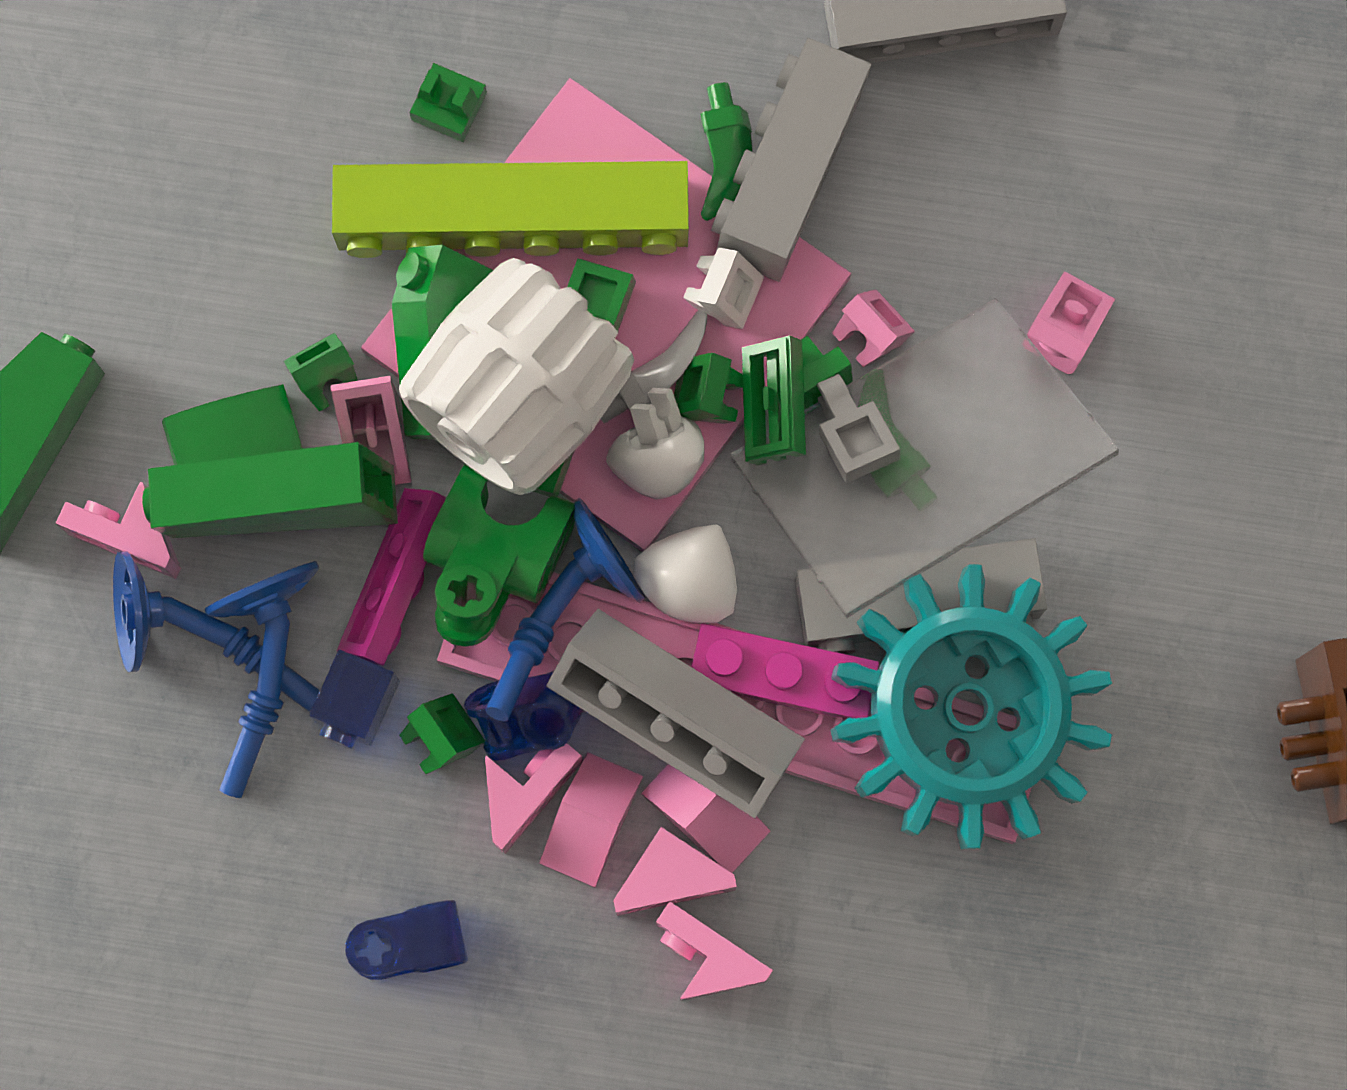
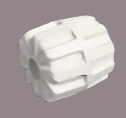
(517, 376)

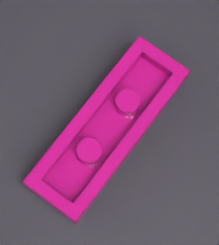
(393, 579)
(779, 672)

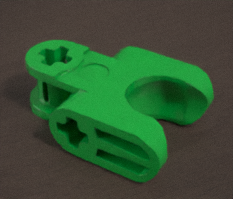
(490, 559)

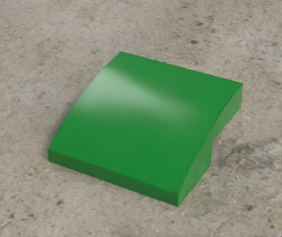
(233, 427)

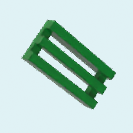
(781, 398)

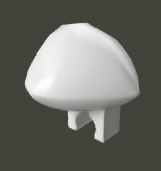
(661, 449)
(689, 575)

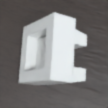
(727, 289)

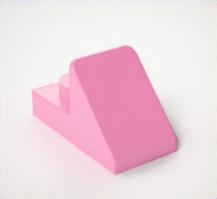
(1069, 322)
(100, 528)
(517, 806)
(725, 963)

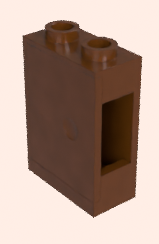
(1324, 707)

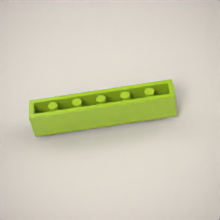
(511, 207)

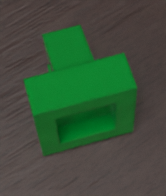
(448, 102)
(317, 365)
(821, 367)
(702, 389)
(444, 730)

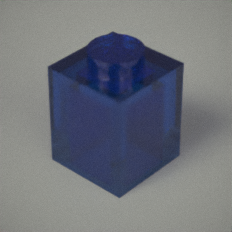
(353, 700)

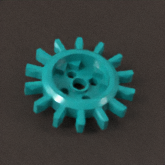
(1018, 676)

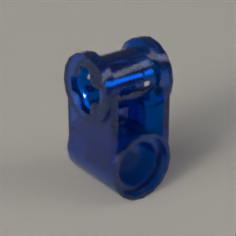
(536, 723)
(420, 941)

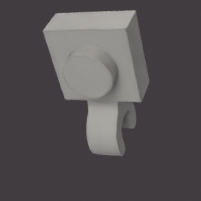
(854, 435)

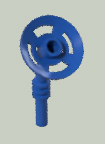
(270, 607)
(141, 610)
(531, 641)

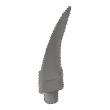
(662, 370)

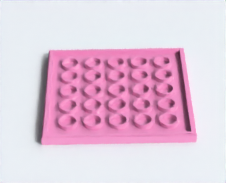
(587, 129)

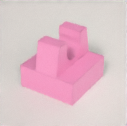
(877, 322)

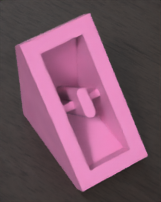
(372, 416)
(705, 818)
(590, 819)
(671, 873)

